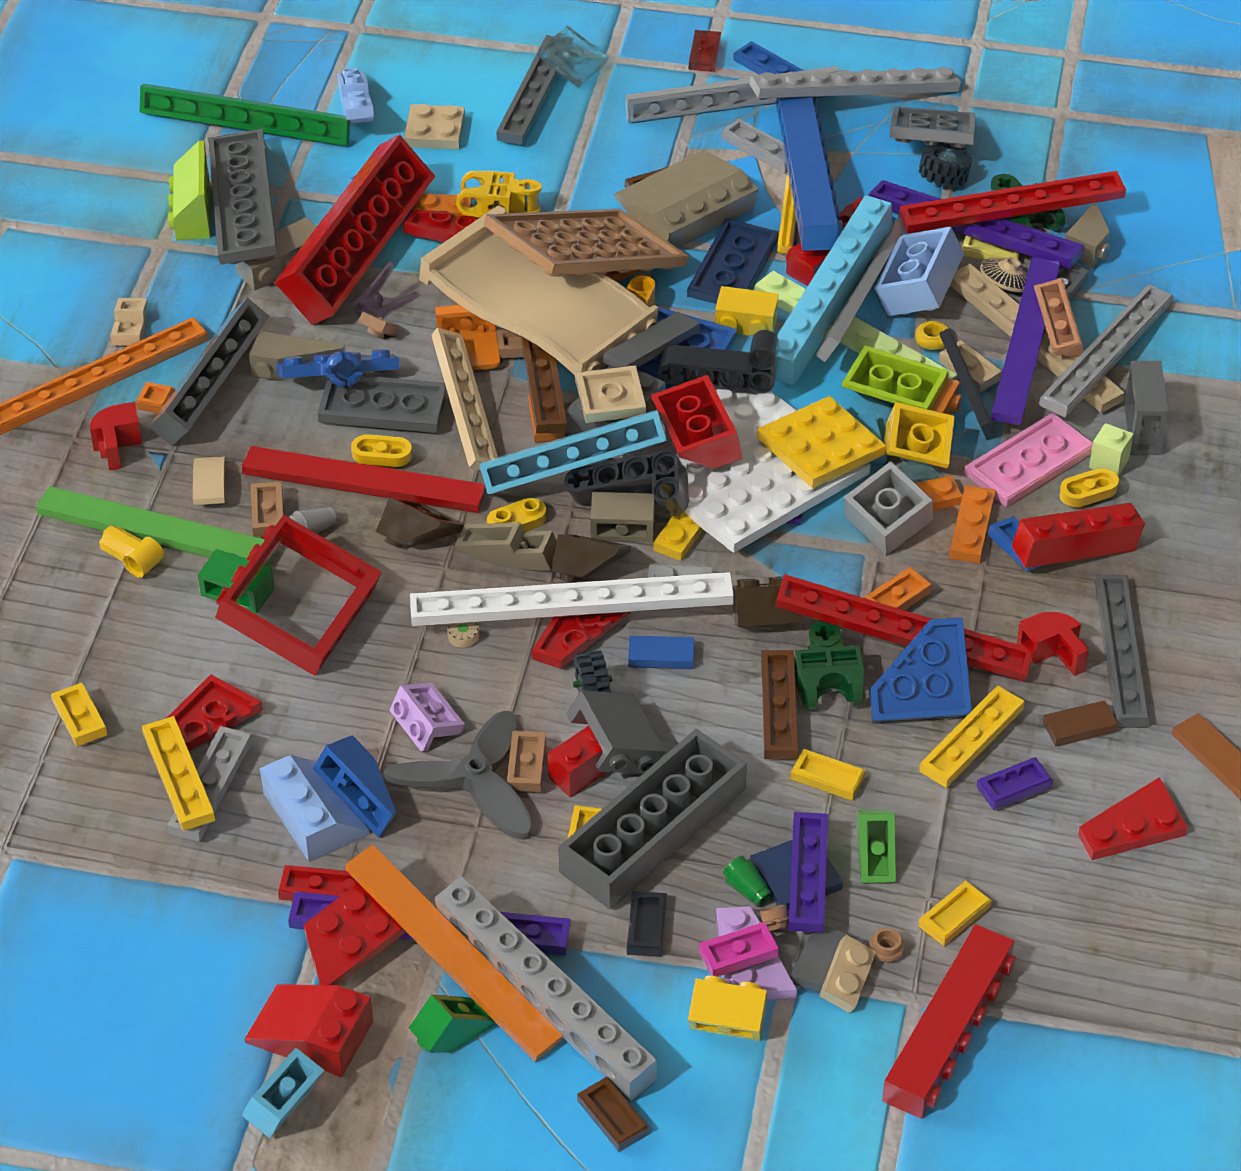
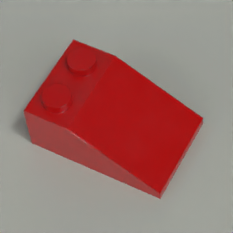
(317, 1020)

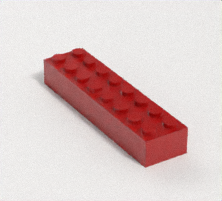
(355, 230)

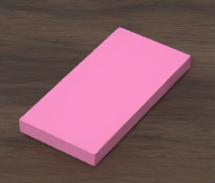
(1029, 459)

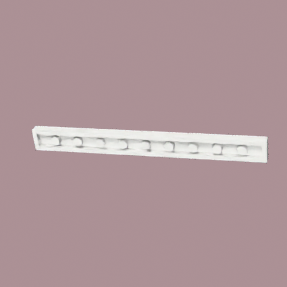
(571, 599)

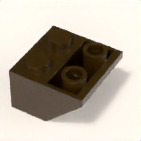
(756, 602)

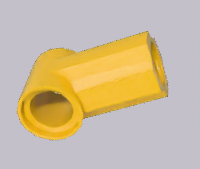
(136, 554)

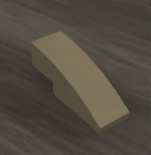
(508, 545)

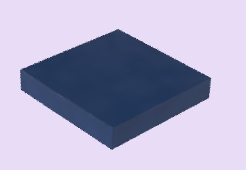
(775, 869)

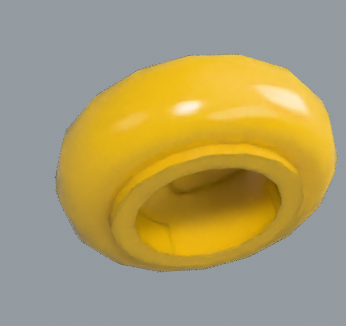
(930, 328)

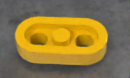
(381, 450)
(1089, 487)
(528, 512)

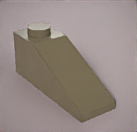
(273, 348)

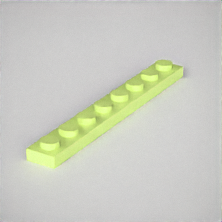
(858, 332)

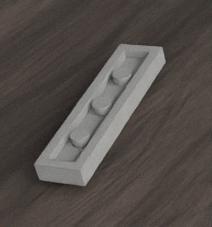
(216, 774)

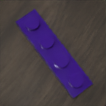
(808, 872)

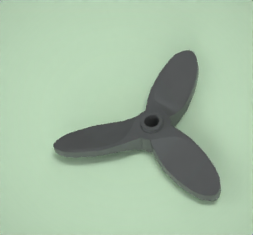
(476, 776)

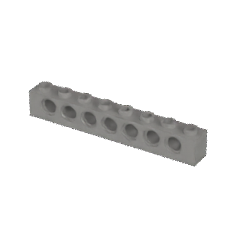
(549, 990)

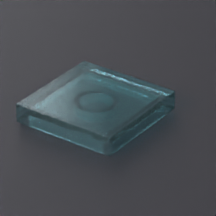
(572, 56)

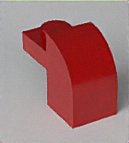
(115, 428)
(1054, 635)

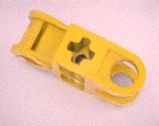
(509, 194)

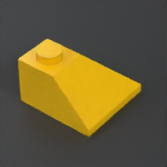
(919, 435)

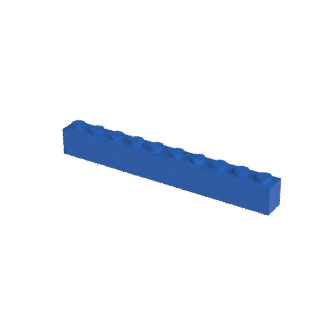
(809, 172)

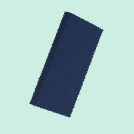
(733, 260)

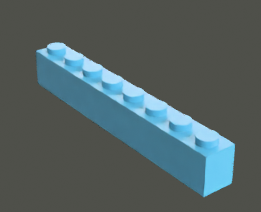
(831, 287)

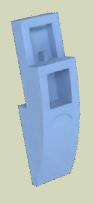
(355, 96)

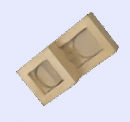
(129, 321)
(209, 480)

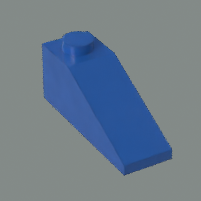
(358, 782)

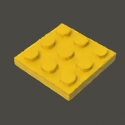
(821, 441)

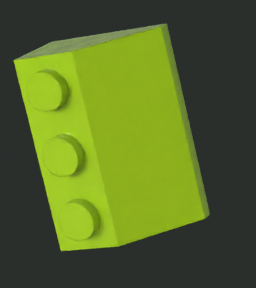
(190, 195)
(895, 378)

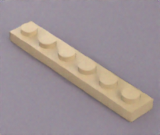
(464, 397)

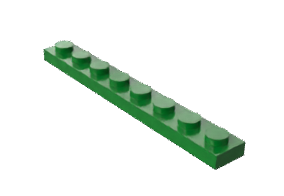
(244, 114)

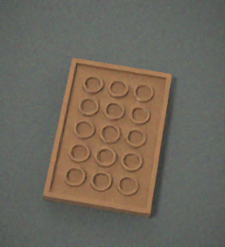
(585, 241)

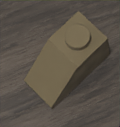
(1093, 234)

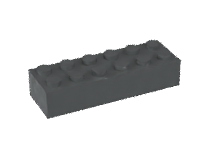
(652, 818)

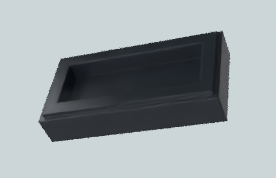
(646, 924)

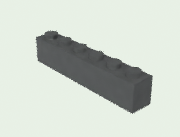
(209, 372)

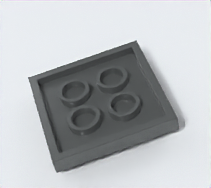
(932, 126)

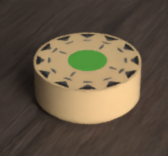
(463, 634)

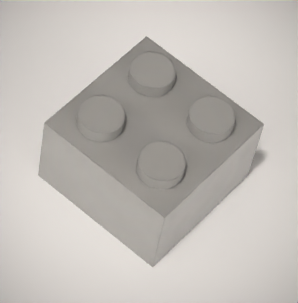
(888, 508)

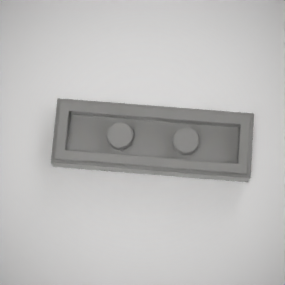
(756, 144)

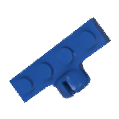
(341, 368)

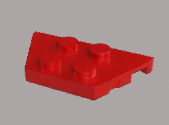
(349, 935)

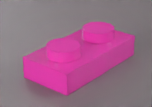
(738, 949)

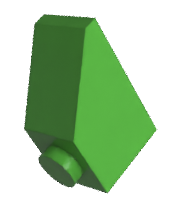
(876, 845)

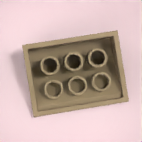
(690, 198)

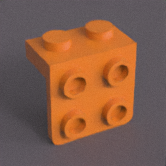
(477, 335)

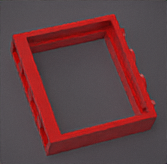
(320, 552)

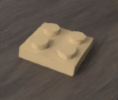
(434, 126)
(610, 394)

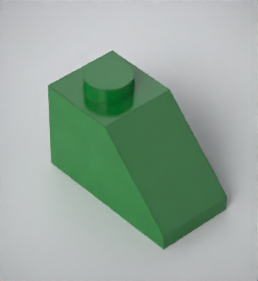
(449, 1023)

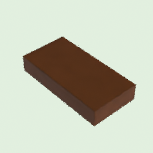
(1080, 723)
(613, 1114)

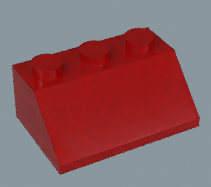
(698, 423)

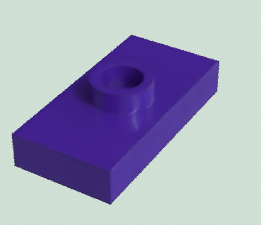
(1014, 783)

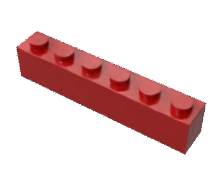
(948, 1021)

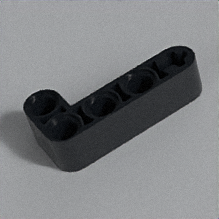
(727, 369)
(624, 475)

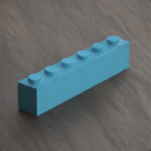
(572, 452)

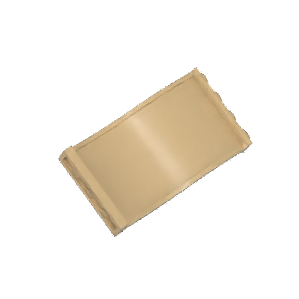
(564, 315)

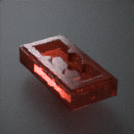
(704, 50)

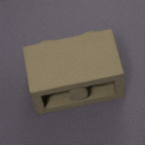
(622, 516)

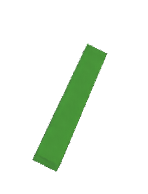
(165, 529)

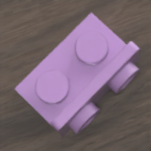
(425, 714)

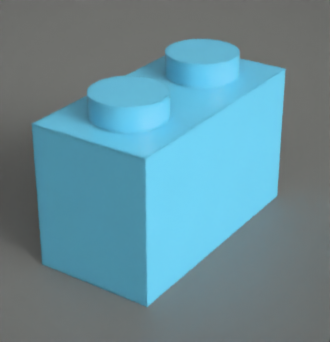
(282, 1092)

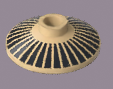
(1005, 273)

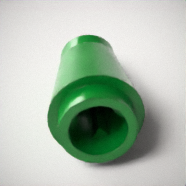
(746, 880)

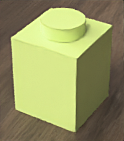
(1111, 449)

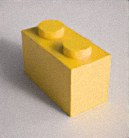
(747, 310)
(728, 1008)

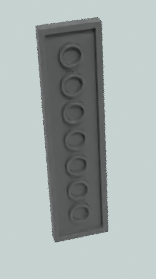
(242, 197)

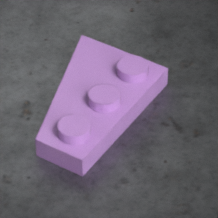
(768, 974)

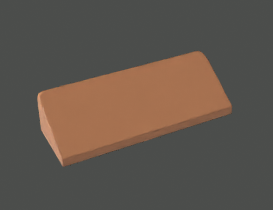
(1059, 318)

